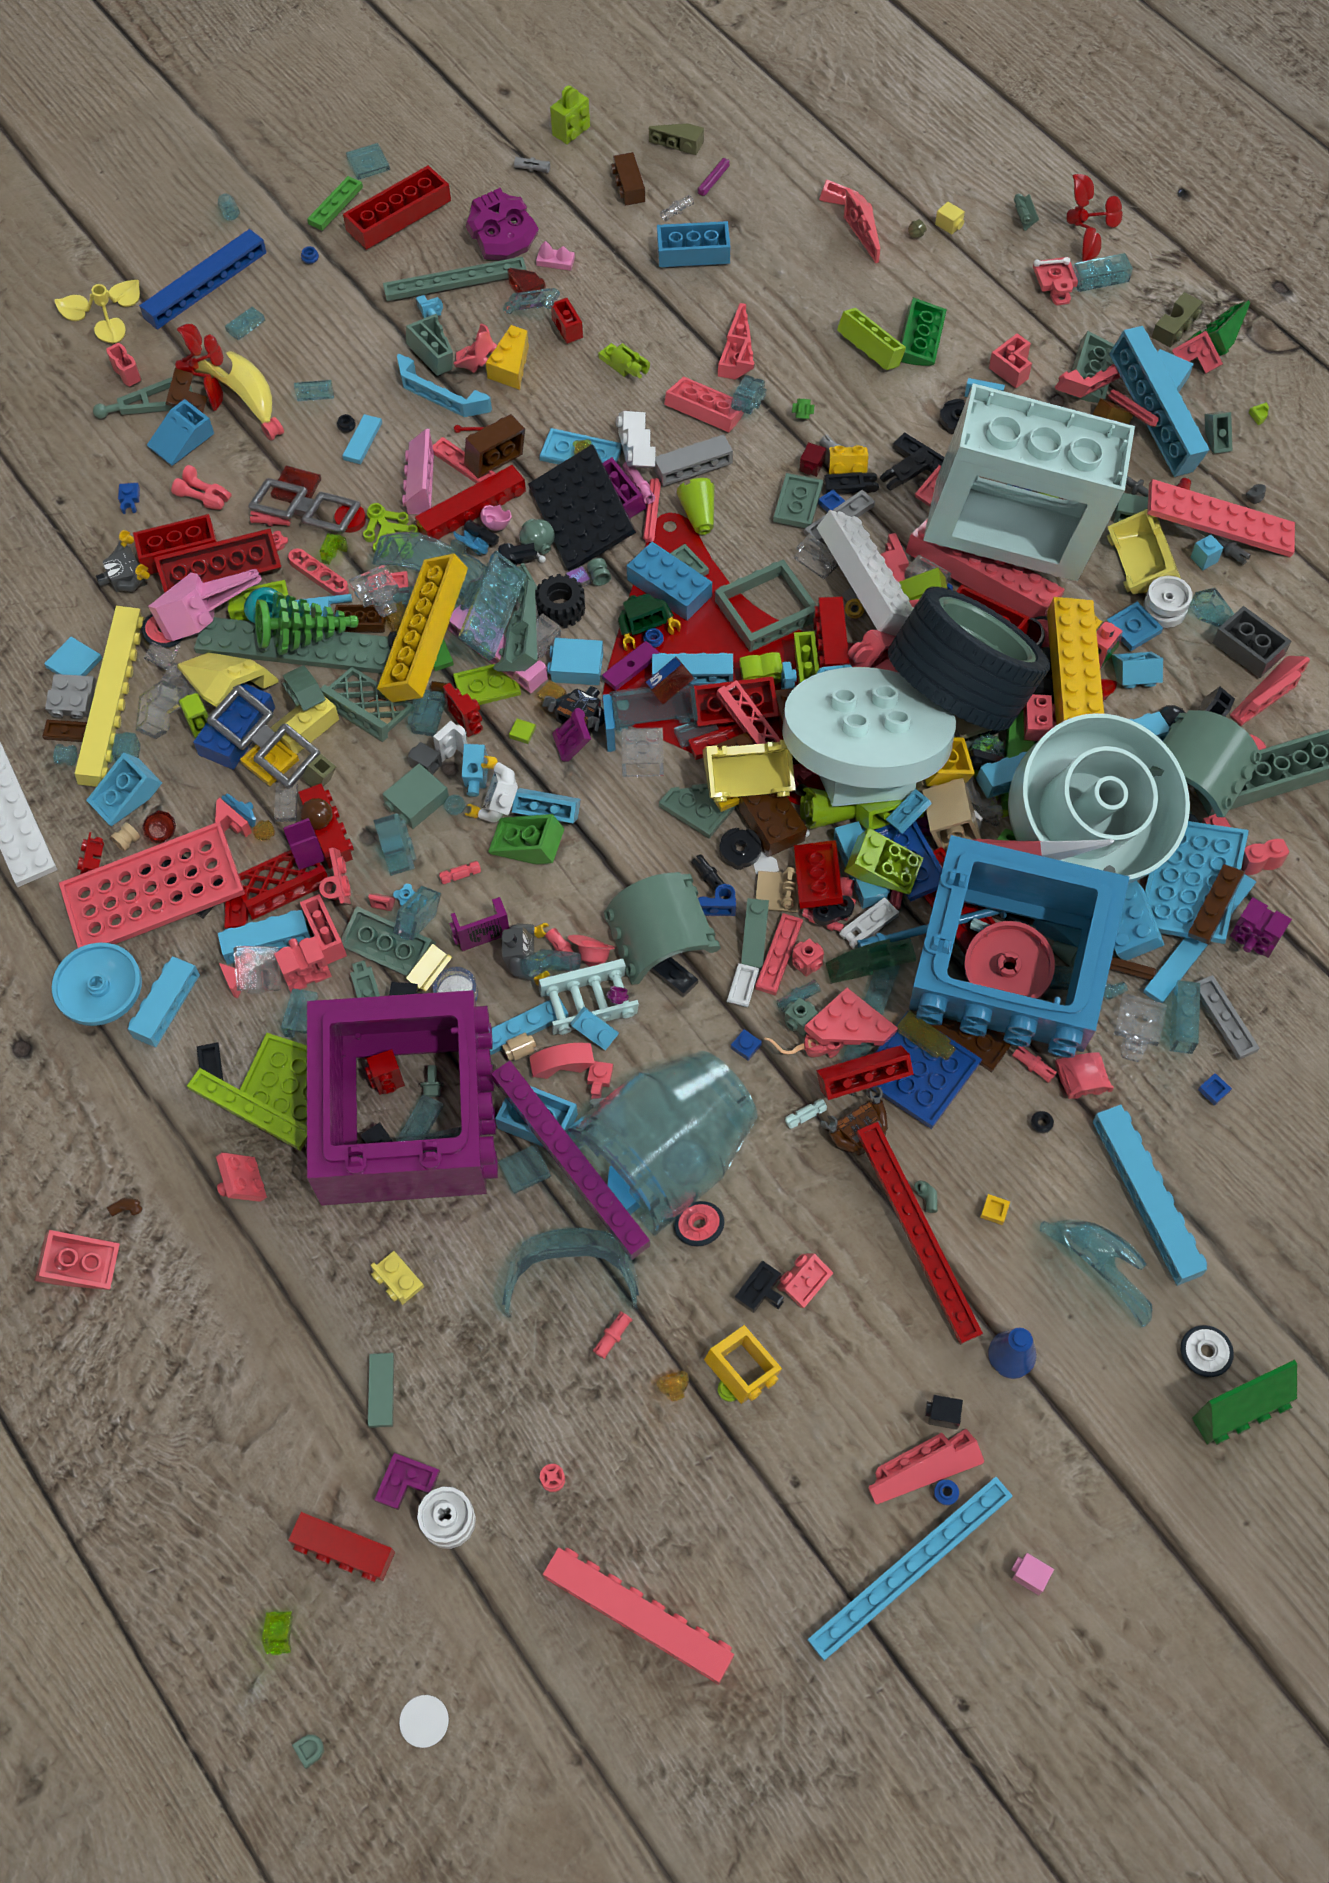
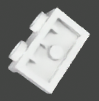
(449, 739)

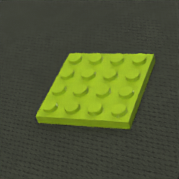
(280, 1076)

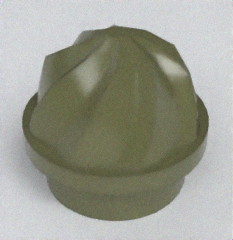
(917, 229)

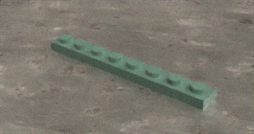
(451, 279)

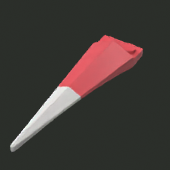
(1051, 849)

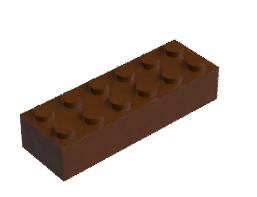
(768, 815)

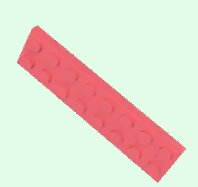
(1221, 518)

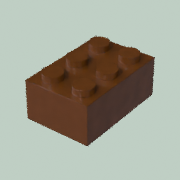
(494, 446)

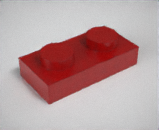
(236, 912)

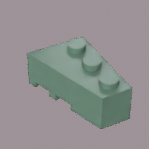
(430, 344)

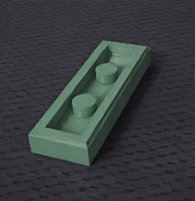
(381, 1390)

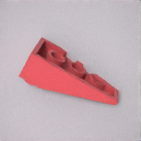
(861, 220)

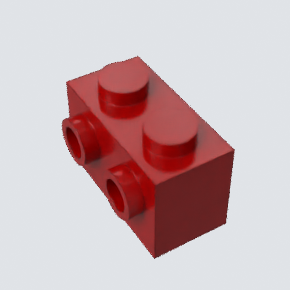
(384, 1072)

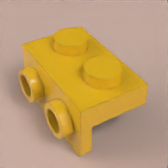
(848, 459)

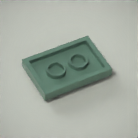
(798, 500)

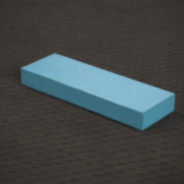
(362, 439)

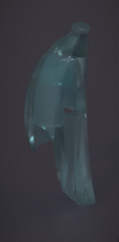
(1099, 1248)

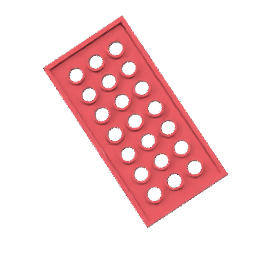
(138, 883)

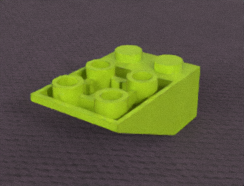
(883, 862)

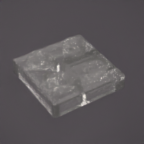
(256, 969)

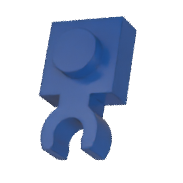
(128, 496)

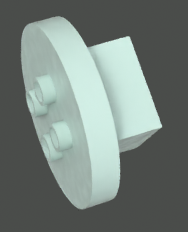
(866, 734)

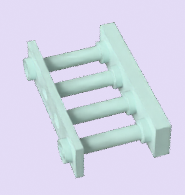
(587, 976)

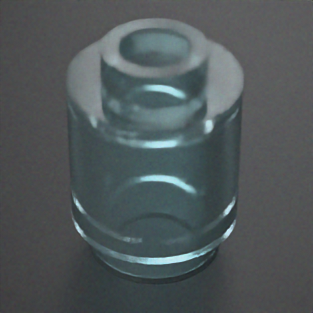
(228, 207)

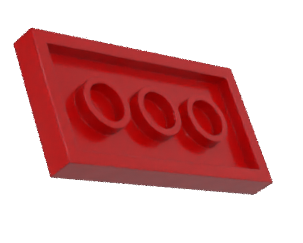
(818, 874)

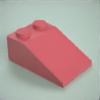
(76, 1261)

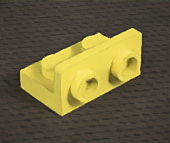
(397, 1277)

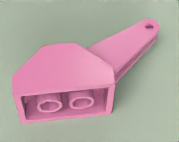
(192, 604)

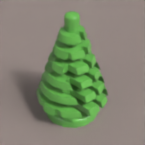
(293, 622)

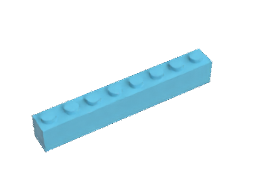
(1150, 1195)

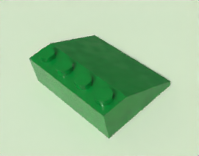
(1248, 1404)

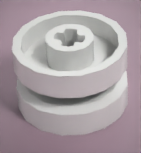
(1168, 600)
(446, 1532)

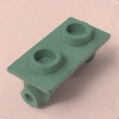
(1026, 210)

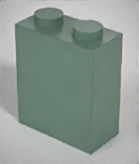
(415, 796)

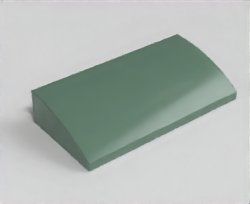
(1091, 358)
(374, 939)

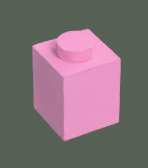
(1031, 1573)

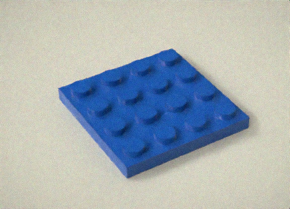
(934, 1080)

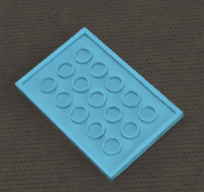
(1185, 879)

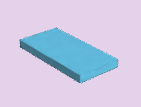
(560, 447)

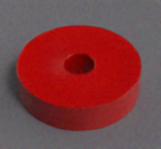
(357, 522)

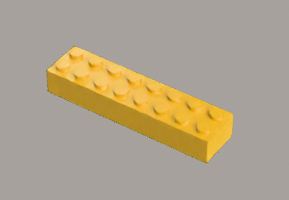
(422, 628)
(1074, 658)

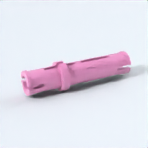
(642, 485)

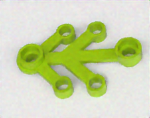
(377, 513)

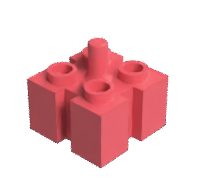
(302, 963)

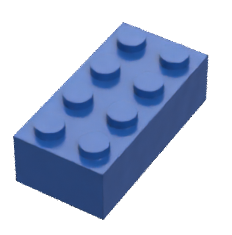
(239, 719)

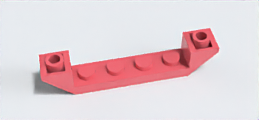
(1075, 385)

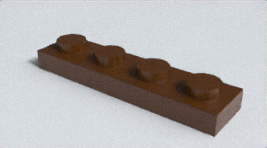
(1216, 904)

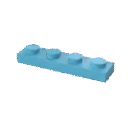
(528, 1022)

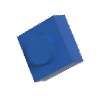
(830, 501)
(746, 1045)
(1214, 1089)

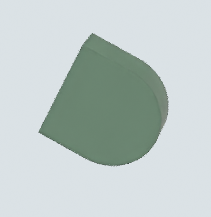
(309, 1749)

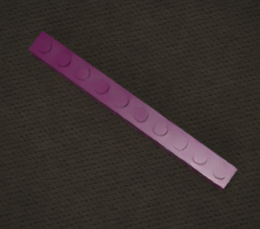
(571, 1160)

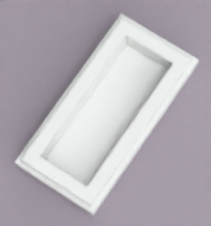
(743, 985)

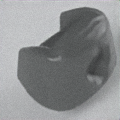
(1256, 493)

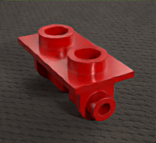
(90, 847)

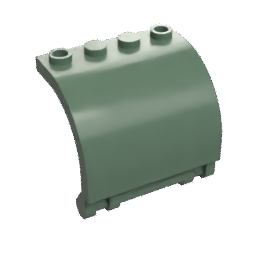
(1213, 756)
(658, 921)

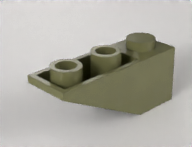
(678, 136)

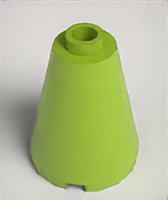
(698, 503)
(819, 812)

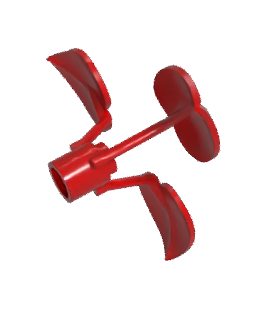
(1083, 193)
(193, 342)

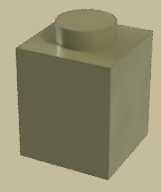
(319, 771)

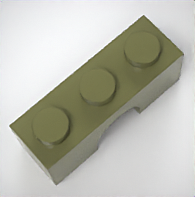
(1171, 328)

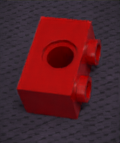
(567, 320)

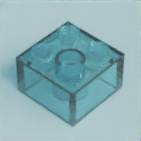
(395, 843)

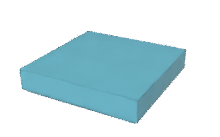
(73, 659)

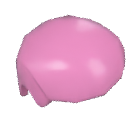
(495, 518)

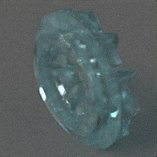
(986, 740)

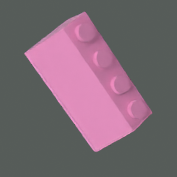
(419, 474)

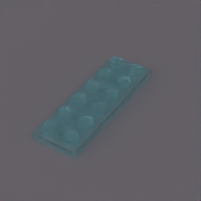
(492, 606)

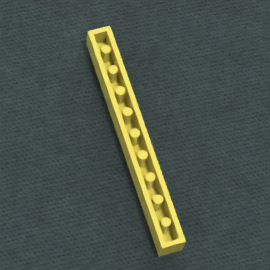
(109, 696)

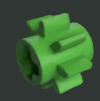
(803, 408)

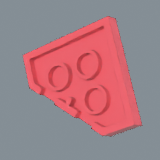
(851, 1022)

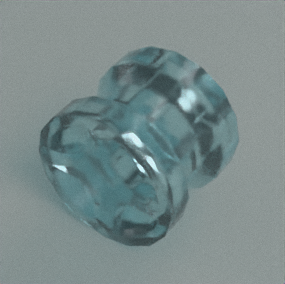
(65, 754)

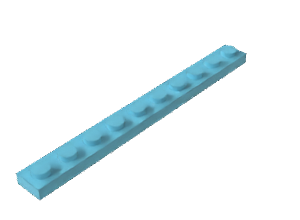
(909, 1569)

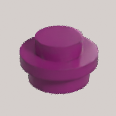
(617, 995)

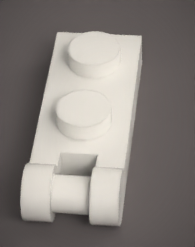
(869, 922)

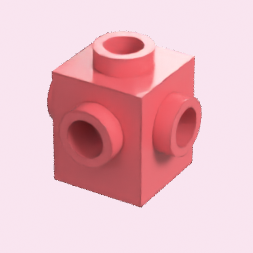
(807, 957)

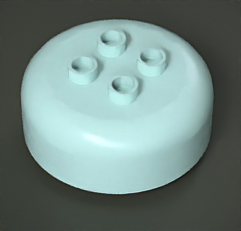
(1095, 784)

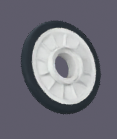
(1196, 1361)

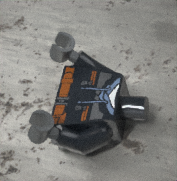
(578, 699)

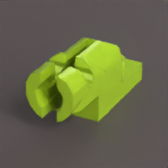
(624, 360)

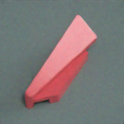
(1272, 688)
(925, 1465)

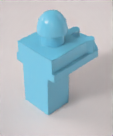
(429, 307)

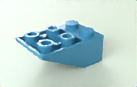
(180, 432)

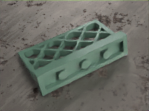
(356, 711)

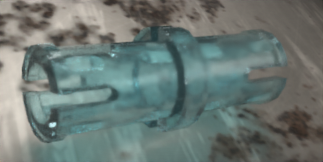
(803, 992)

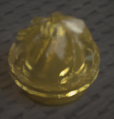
(263, 830)

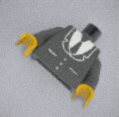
(123, 568)
(519, 944)

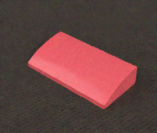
(703, 404)

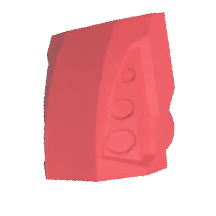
(1083, 1075)

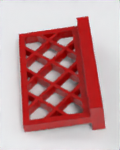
(285, 891)

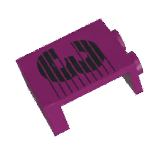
(481, 930)

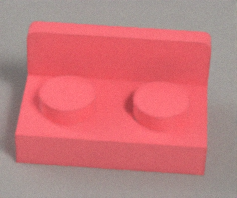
(805, 1279)

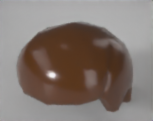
(318, 812)

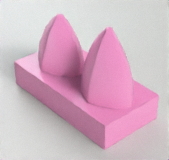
(555, 258)

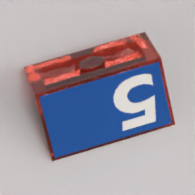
(669, 680)

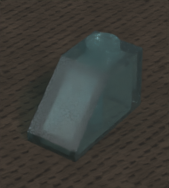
(1210, 607)

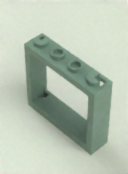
(778, 629)

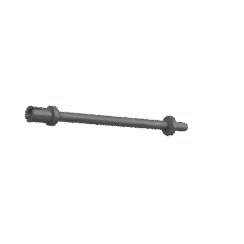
(1230, 548)

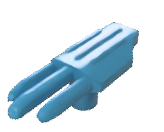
(242, 809)

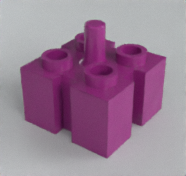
(1260, 928)

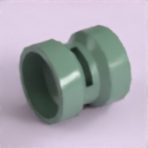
(599, 573)

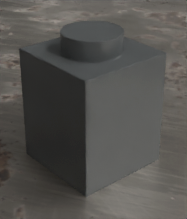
(426, 757)

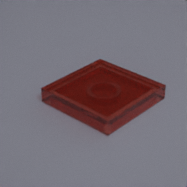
(297, 477)

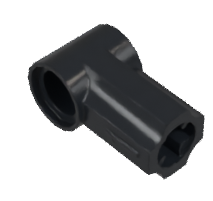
(518, 553)

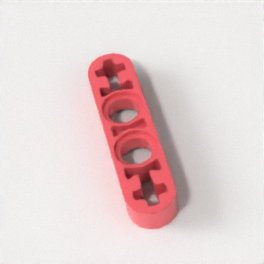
(319, 572)

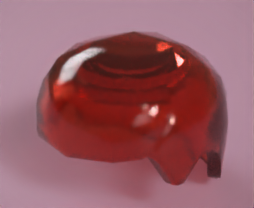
(159, 827)

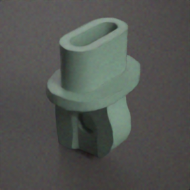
(432, 1087)

